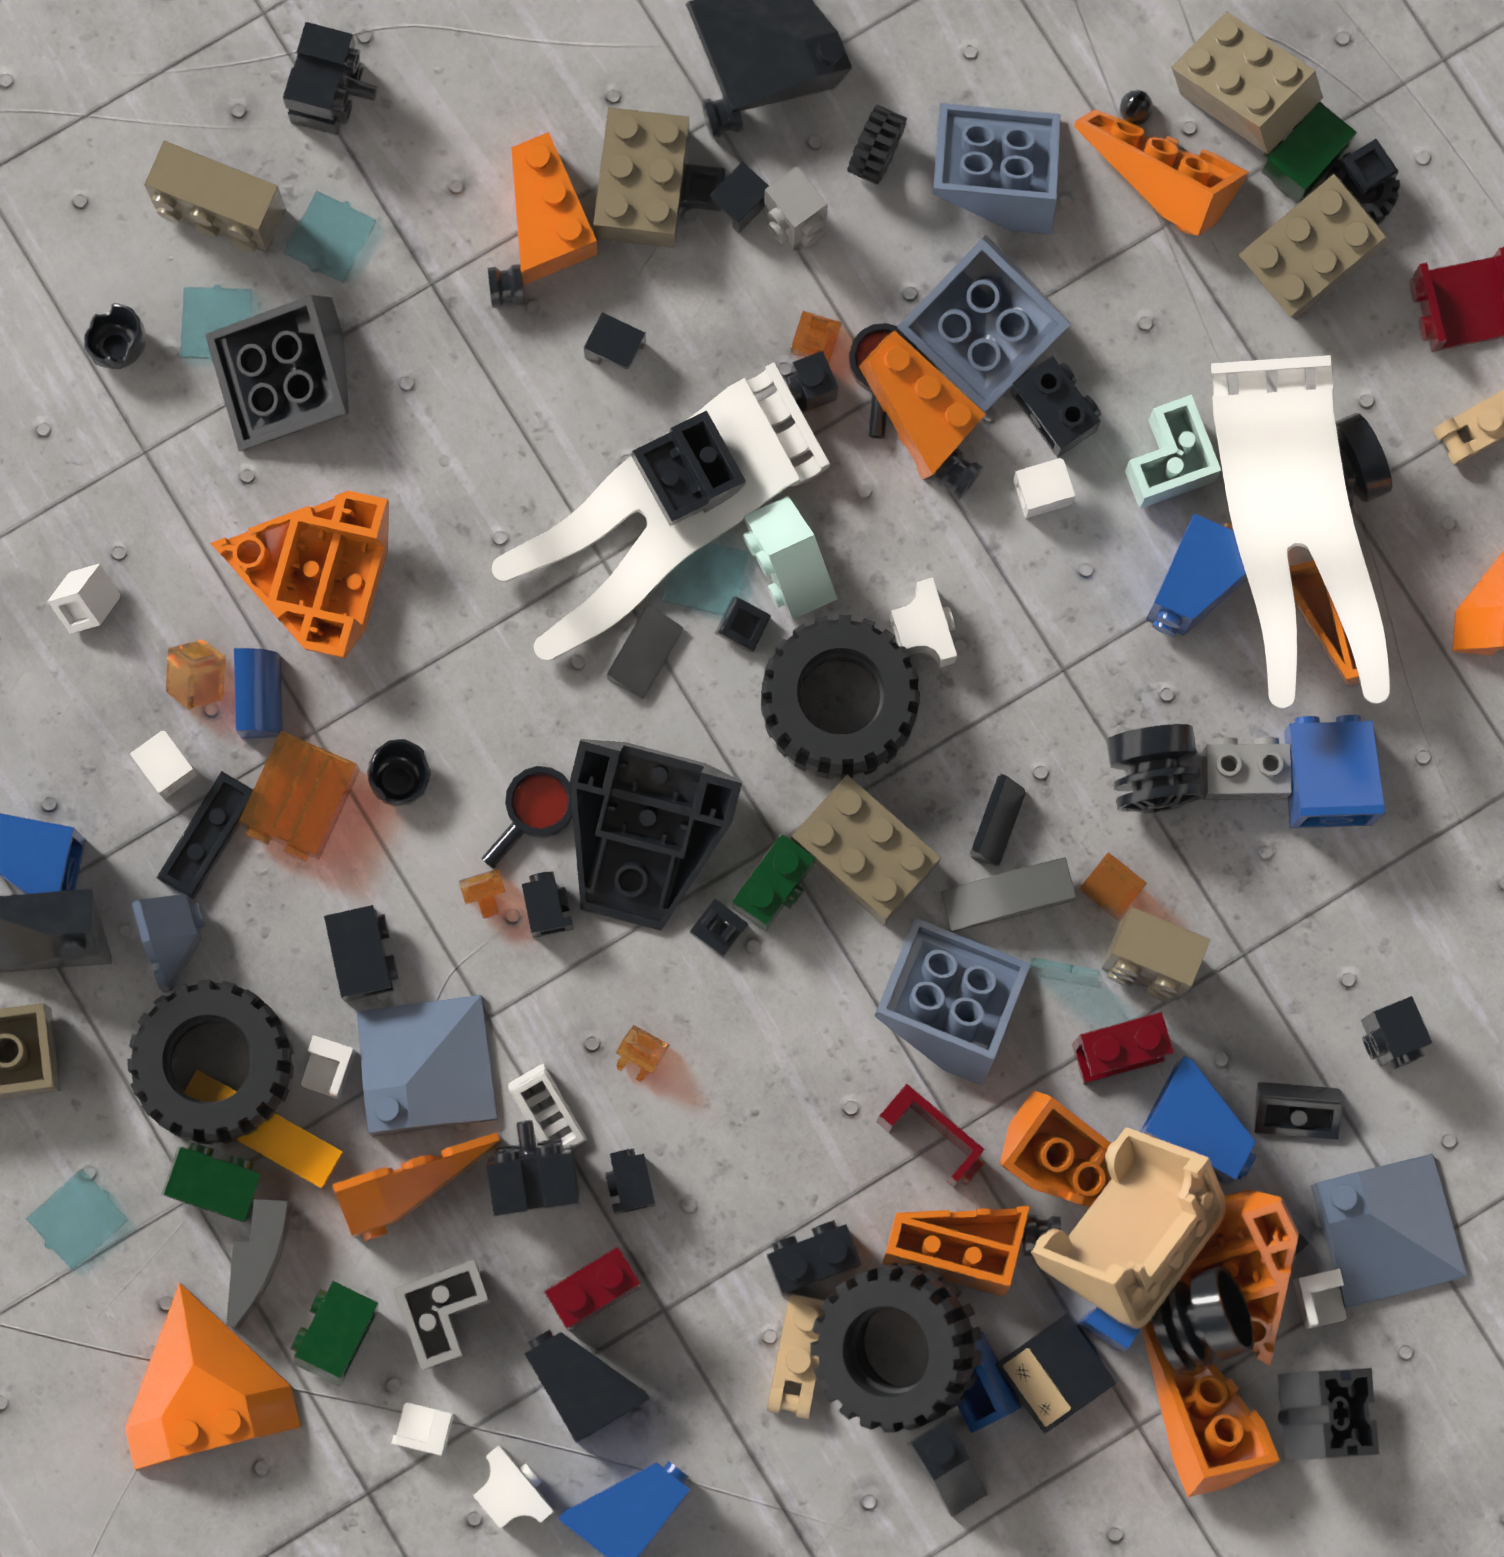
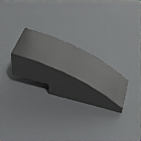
(1009, 894)
(256, 1260)

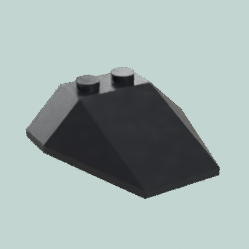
(644, 827)

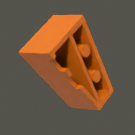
(548, 212)
(920, 402)
(1322, 617)
(964, 1246)

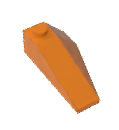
(1175, 182)
(1056, 1151)
(387, 1196)
(1208, 1425)

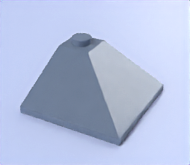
(999, 164)
(984, 323)
(952, 999)
(425, 1066)
(1388, 1230)

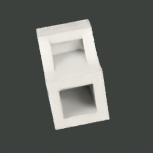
(925, 625)
(511, 1491)

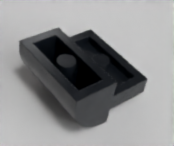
(689, 469)

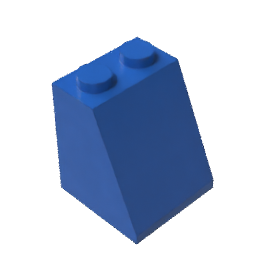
(1199, 577)
(1333, 773)
(39, 854)
(1199, 1120)
(630, 1512)

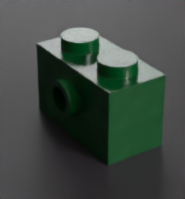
(1308, 152)
(774, 883)
(210, 1182)
(335, 1332)

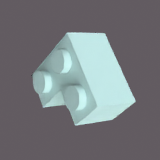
(1183, 456)
(791, 556)

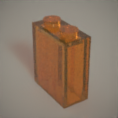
(298, 797)

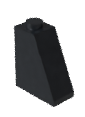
(581, 1385)
(948, 1467)

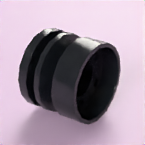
(1362, 459)
(1155, 768)
(1204, 1321)

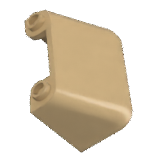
(1139, 1228)

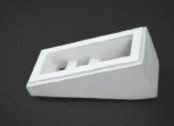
(532, 1078)

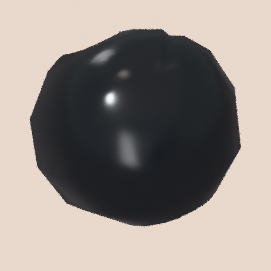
(115, 337)
(398, 772)

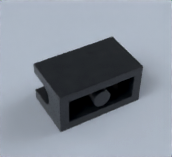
(360, 953)

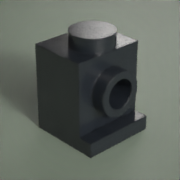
(812, 382)
(545, 905)
(629, 1181)

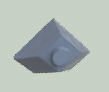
(169, 934)

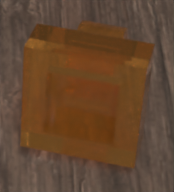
(815, 335)
(483, 889)
(641, 1050)

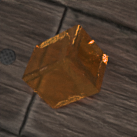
(195, 674)
(1112, 886)

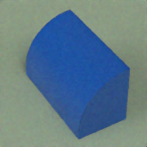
(258, 693)
(1109, 1329)
(991, 1394)

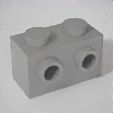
(795, 210)
(1246, 770)

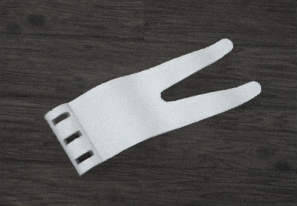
(764, 463)
(1288, 493)

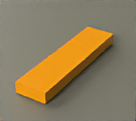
(276, 1138)

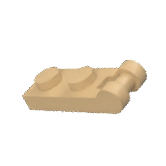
(1482, 423)
(794, 1357)

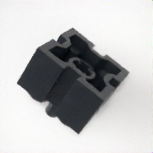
(323, 78)
(531, 1174)
(1327, 1414)

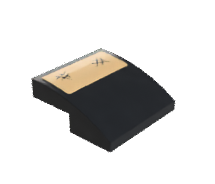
(1056, 1373)

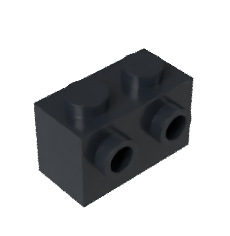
(1056, 405)
(1396, 1034)
(813, 1259)

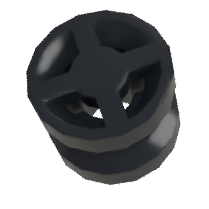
(719, 118)
(506, 286)
(957, 474)
(1035, 1229)

